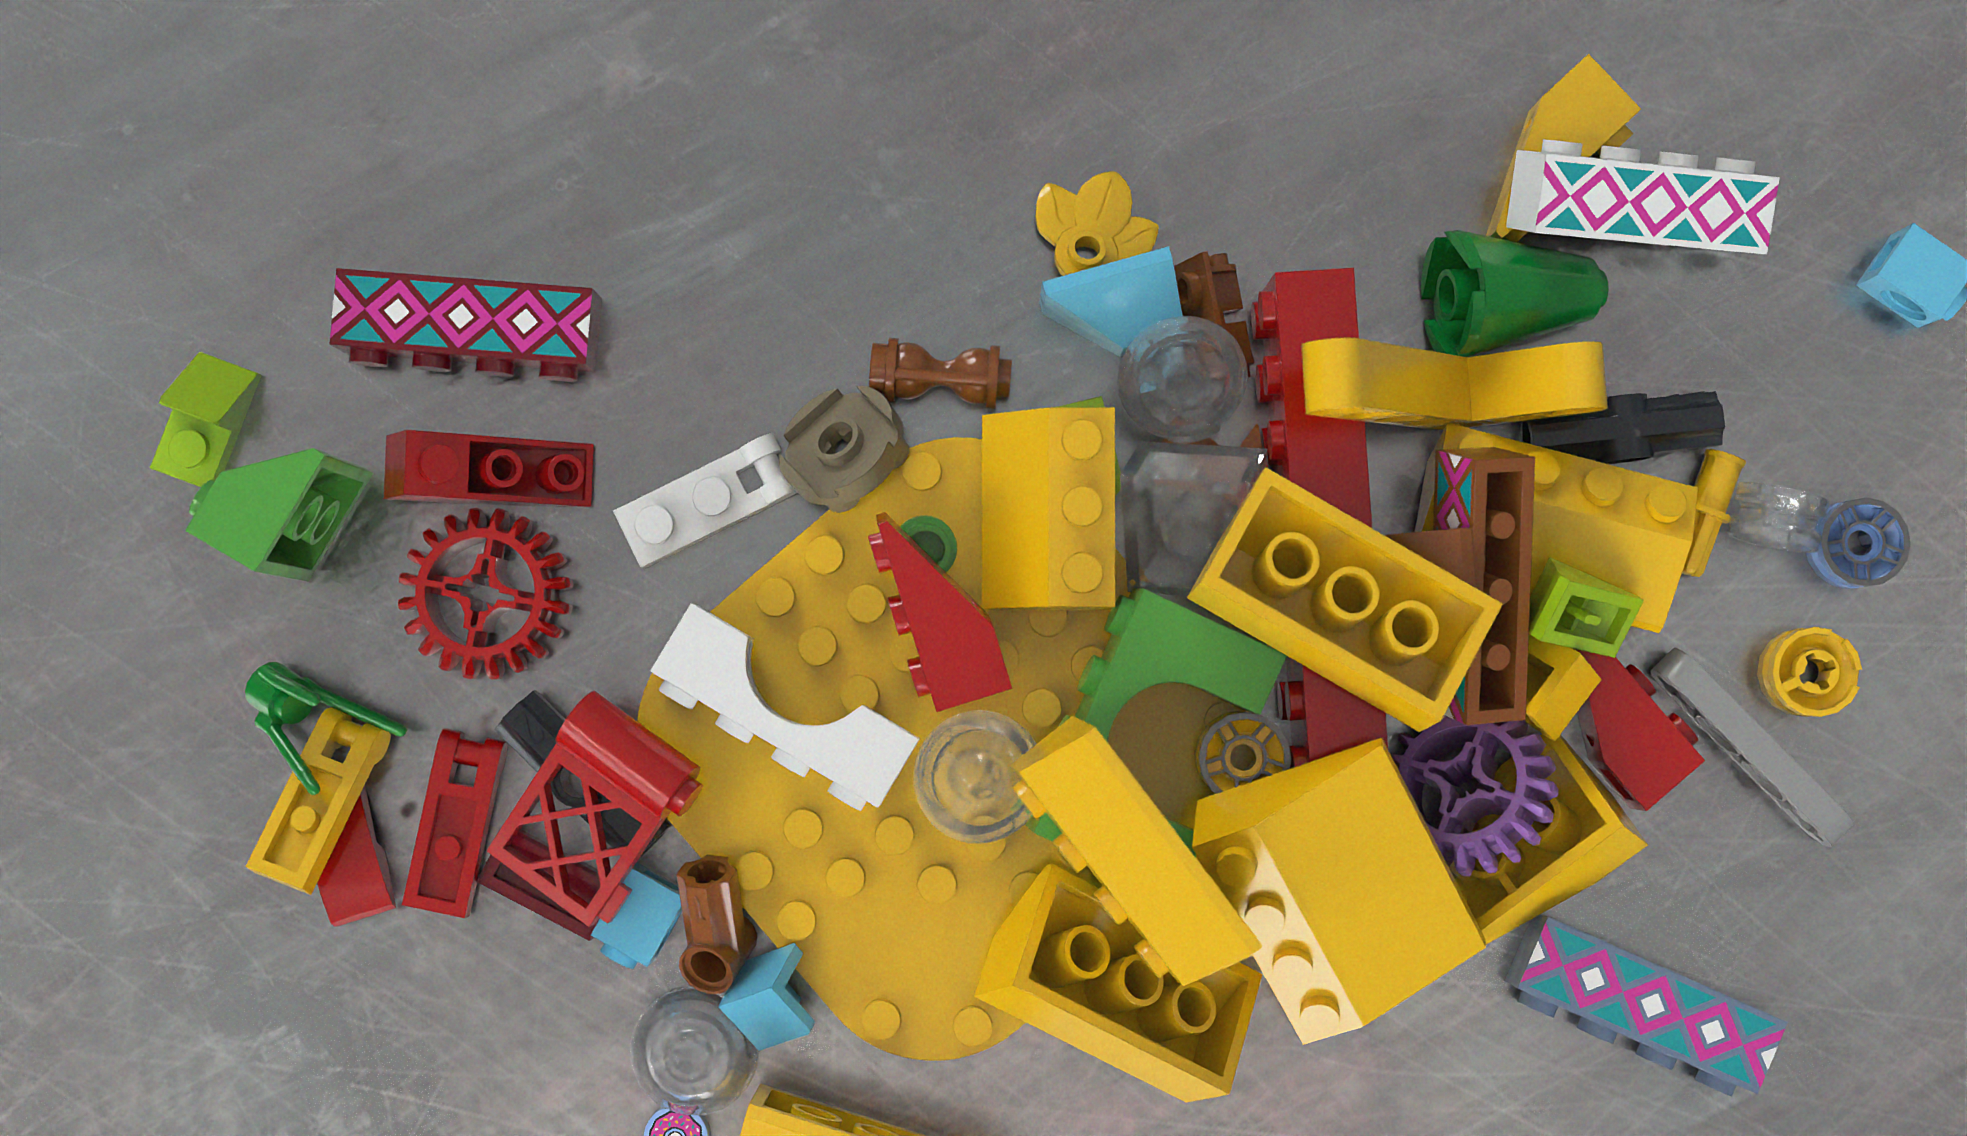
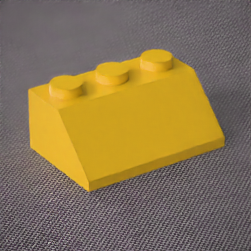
(1048, 509)

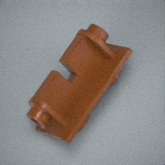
(1209, 289)

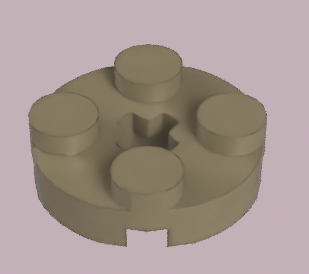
(843, 477)

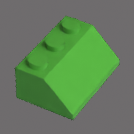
(278, 511)

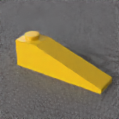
(1575, 850)

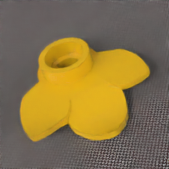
(1092, 219)

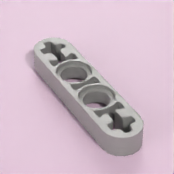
(1751, 747)

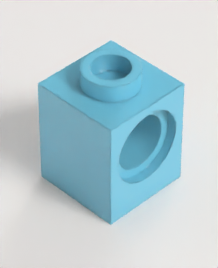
(1917, 277)
(642, 921)

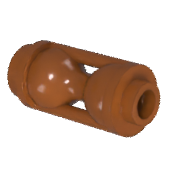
(910, 371)

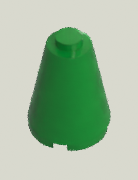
(1504, 292)

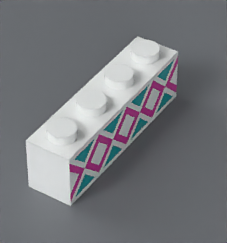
(1642, 201)

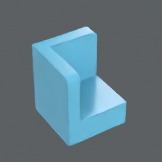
(764, 1002)

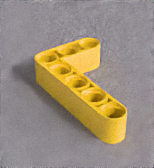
(1432, 388)

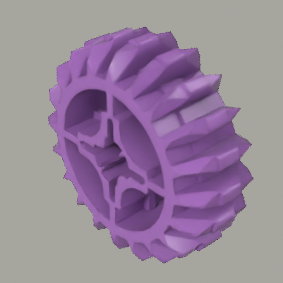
(1476, 760)

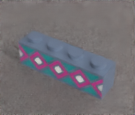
(1646, 1003)

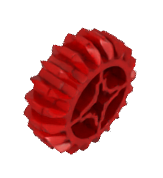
(490, 564)

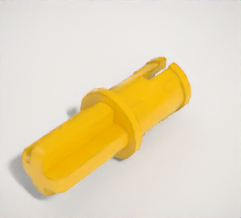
(1715, 488)

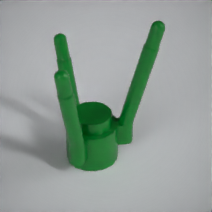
(288, 699)

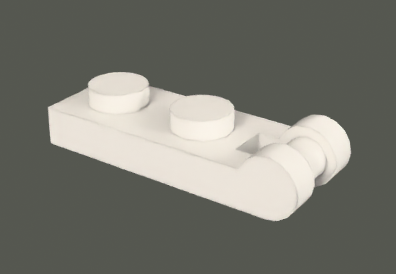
(703, 502)

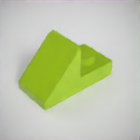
(205, 418)

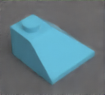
(1114, 299)

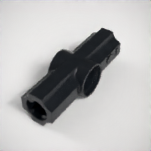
(1633, 428)
(532, 733)

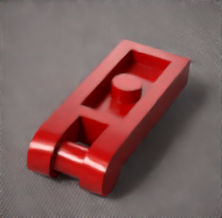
(454, 825)

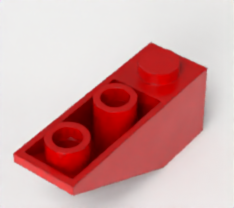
(487, 470)
(950, 630)
(1631, 737)

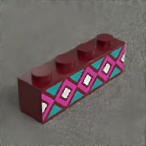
(465, 322)

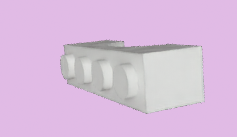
(713, 665)

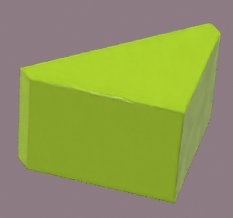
(1580, 610)

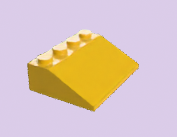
(1337, 887)

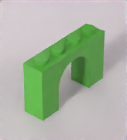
(1168, 643)

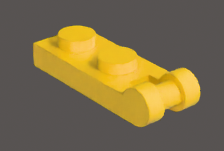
(307, 825)

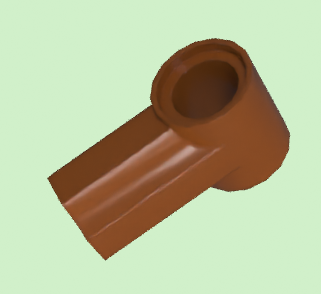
(714, 924)

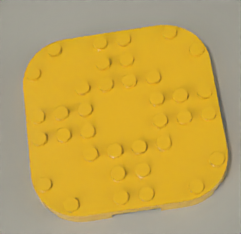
(879, 896)

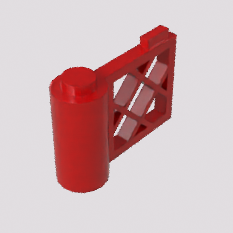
(628, 768)

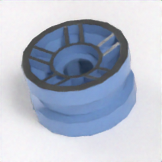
(1880, 532)

